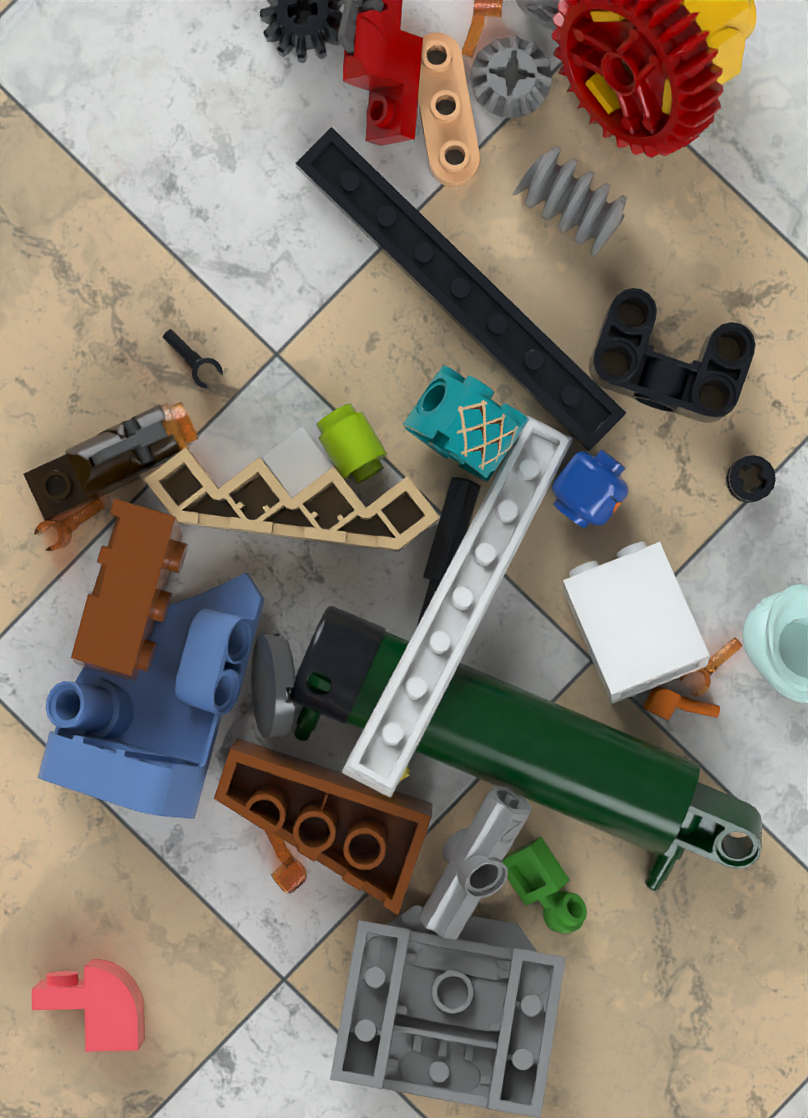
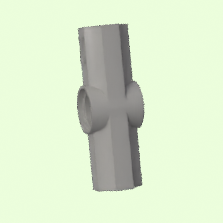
(475, 862)

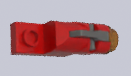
(385, 64)

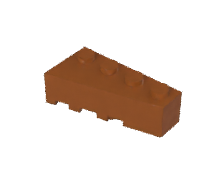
(329, 818)

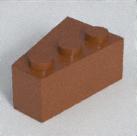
(129, 592)

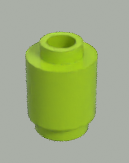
(351, 443)

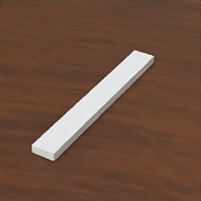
(457, 608)

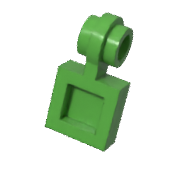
(539, 877)

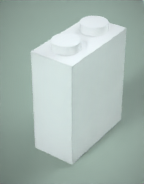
(635, 621)

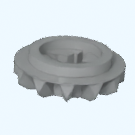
(491, 90)

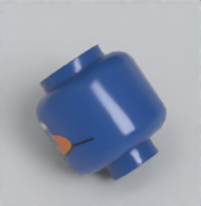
(590, 488)

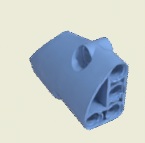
(155, 737)

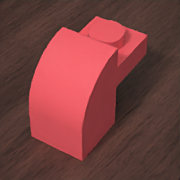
(110, 1003)

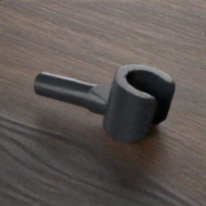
(191, 357)

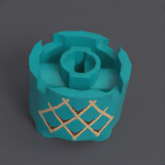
(465, 423)

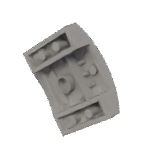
(450, 1014)

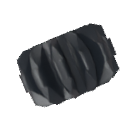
(320, 26)

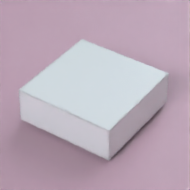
(297, 462)

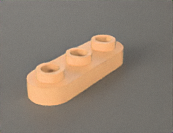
(452, 130)

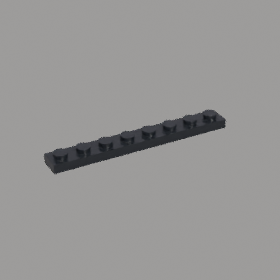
(460, 289)

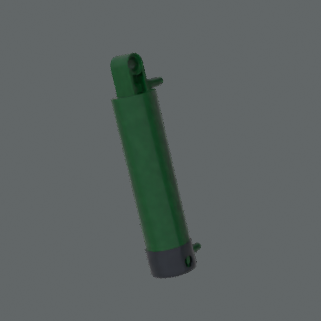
(533, 750)

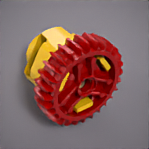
(651, 65)

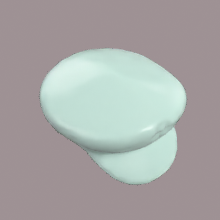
(778, 641)

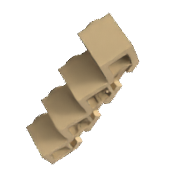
(320, 513)

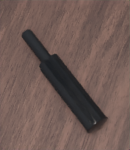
(449, 533)

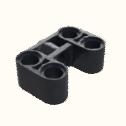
(662, 380)

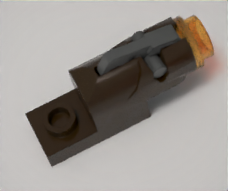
(110, 459)

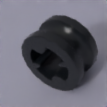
(765, 474)

